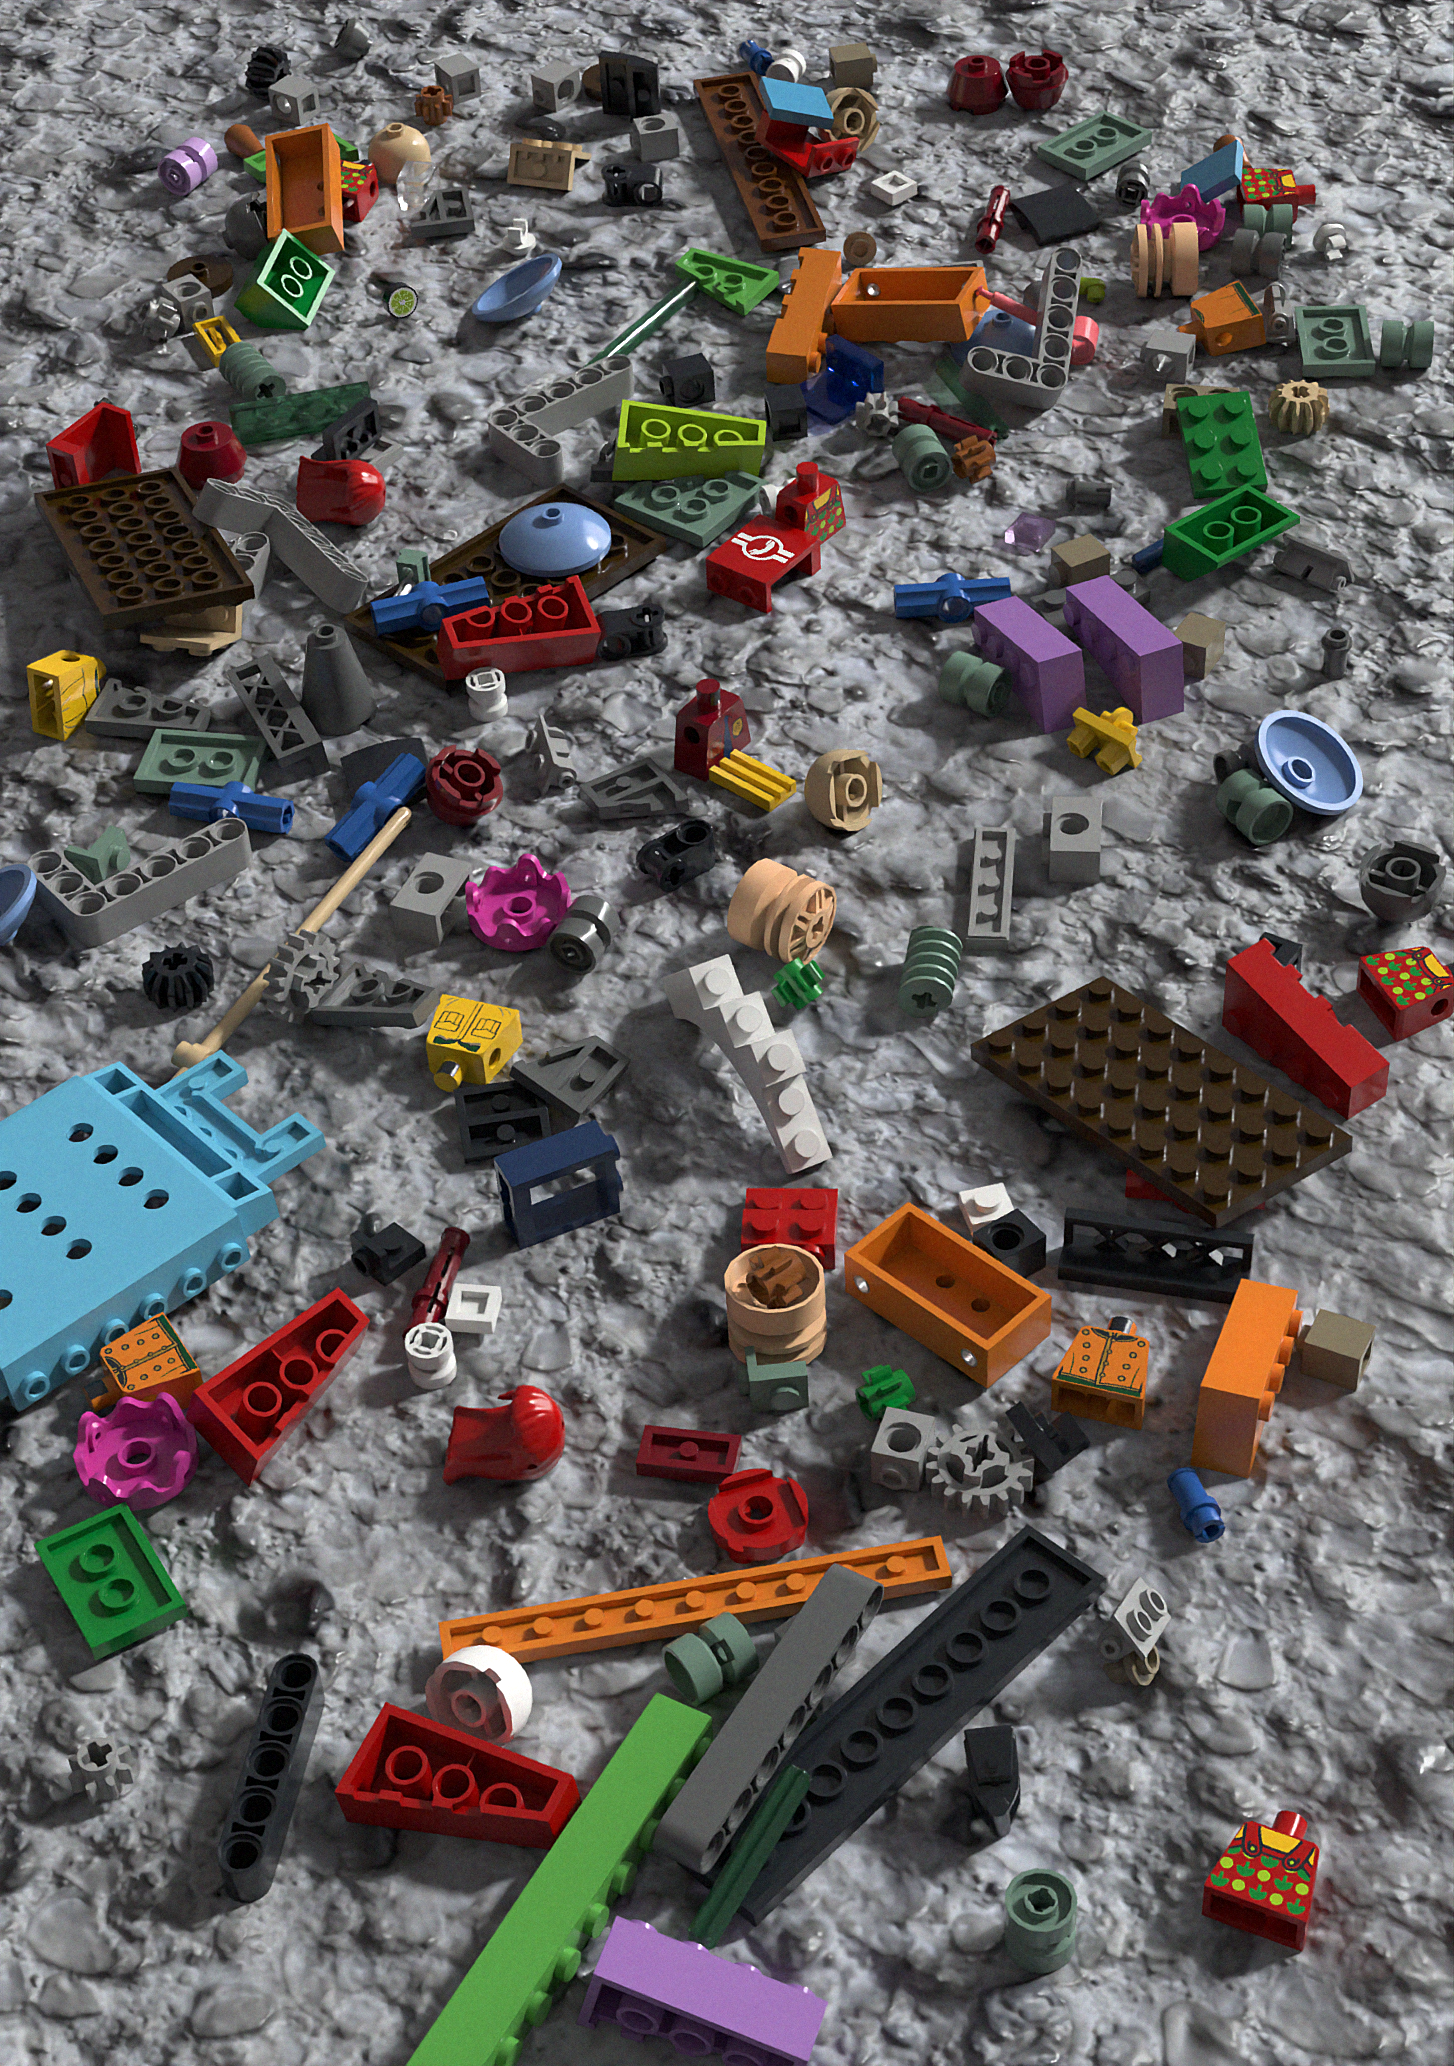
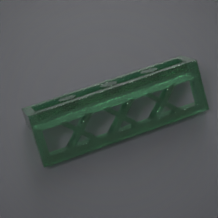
(293, 413)

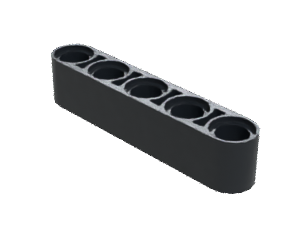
(275, 1796)

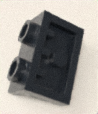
(351, 433)

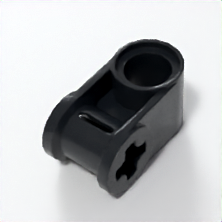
(630, 185)
(627, 634)
(681, 856)

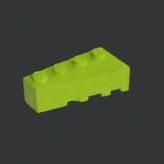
(682, 442)

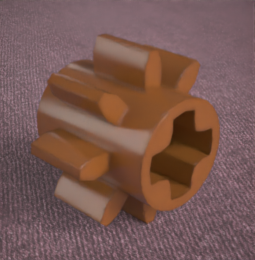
(433, 105)
(973, 459)
(776, 1277)

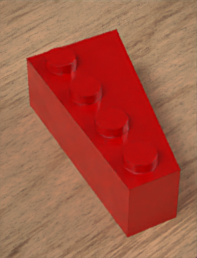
(521, 634)
(1300, 1032)
(271, 1388)
(453, 1784)

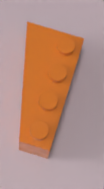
(805, 318)
(1244, 1377)

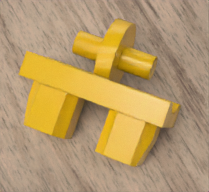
(1110, 733)

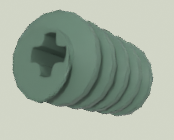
(250, 373)
(929, 971)

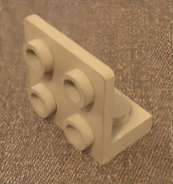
(544, 164)
(198, 632)

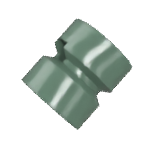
(1277, 219)
(1407, 344)
(922, 458)
(975, 684)
(1254, 806)
(715, 1656)
(1040, 1920)

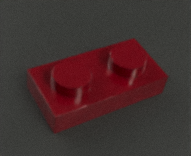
(688, 1454)

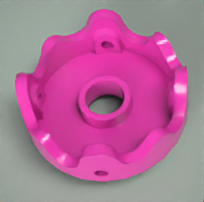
(1176, 209)
(519, 888)
(134, 1429)

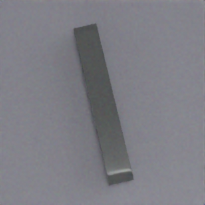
(768, 1719)

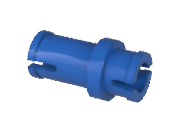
(758, 58)
(1198, 1510)

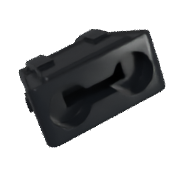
(994, 1776)

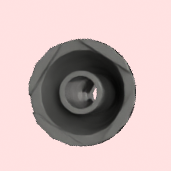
(334, 684)

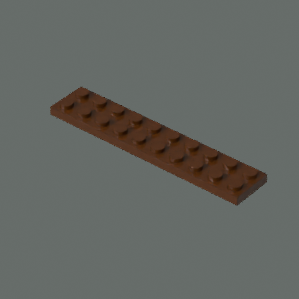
(766, 185)

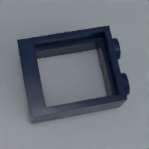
(550, 1160)

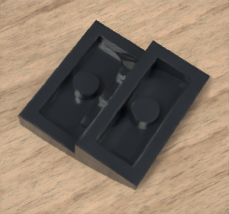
(629, 85)
(1054, 214)
(372, 761)
(499, 1119)

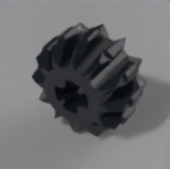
(265, 69)
(178, 977)

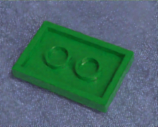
(1220, 443)
(110, 1580)

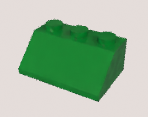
(284, 285)
(1223, 532)

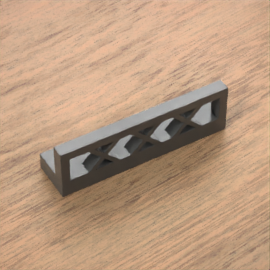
(283, 706)

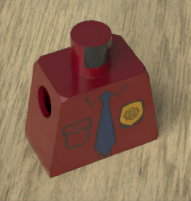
(709, 729)

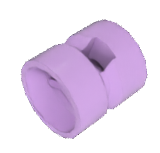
(187, 166)

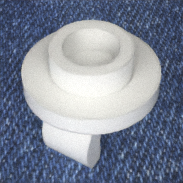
(518, 240)
(1329, 240)

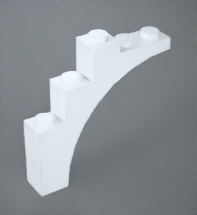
(763, 1058)

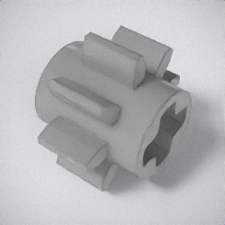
(158, 318)
(876, 414)
(101, 1769)

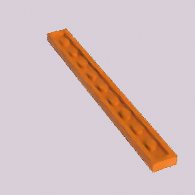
(685, 1604)

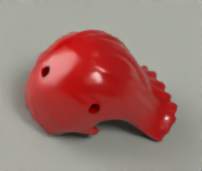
(339, 491)
(506, 1441)

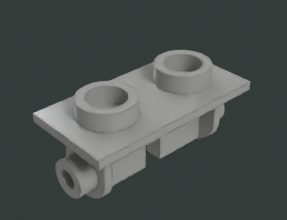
(1276, 314)
(1328, 568)
(549, 756)
(1136, 1622)

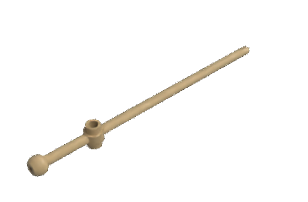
(189, 1055)

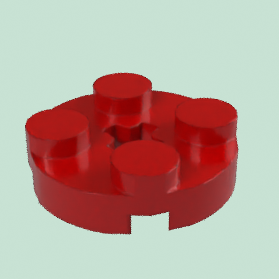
(764, 1538)

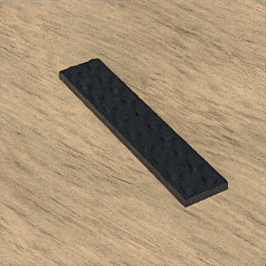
(916, 1705)

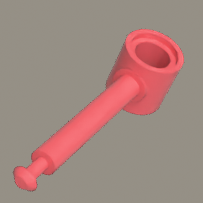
(1084, 327)

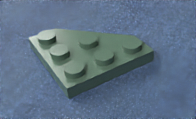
(692, 506)

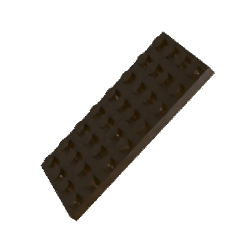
(142, 548)
(481, 556)
(1161, 1101)

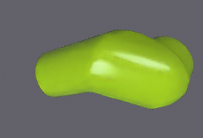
(1093, 288)

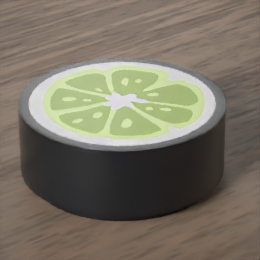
(400, 300)

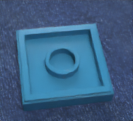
(796, 103)
(1216, 172)

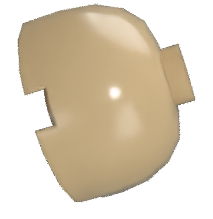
(853, 117)
(393, 147)
(843, 789)

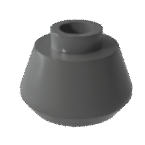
(352, 40)

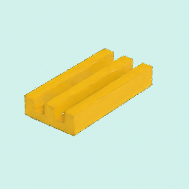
(206, 343)
(757, 777)

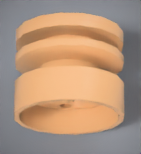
(1165, 259)
(781, 912)
(779, 1334)

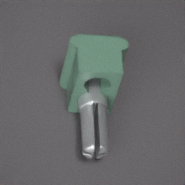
(411, 570)

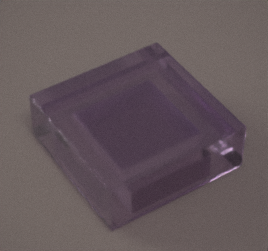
(1030, 531)

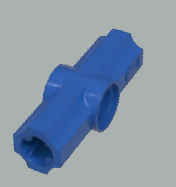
(948, 597)
(428, 605)
(231, 801)
(374, 807)

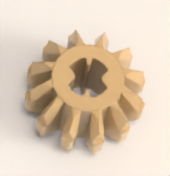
(1298, 407)

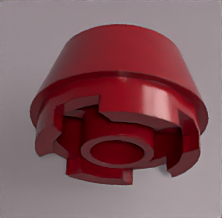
(1037, 79)
(977, 85)
(210, 452)
(463, 785)

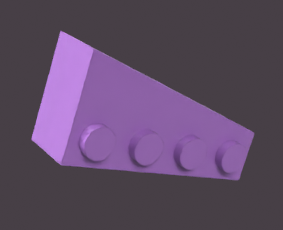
(1129, 647)
(1041, 659)
(699, 2000)

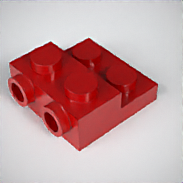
(792, 1218)

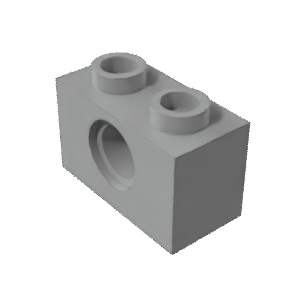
(1074, 839)
(431, 899)

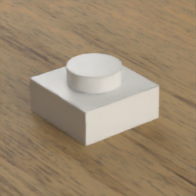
(893, 188)
(984, 1205)
(473, 1308)

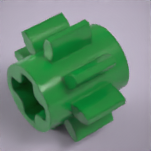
(797, 983)
(884, 1390)

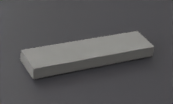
(991, 889)

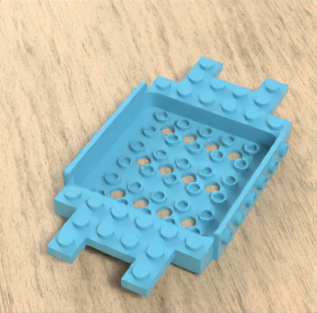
(139, 1256)

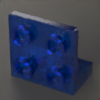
(846, 380)

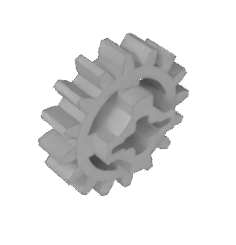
(300, 975)
(979, 1469)

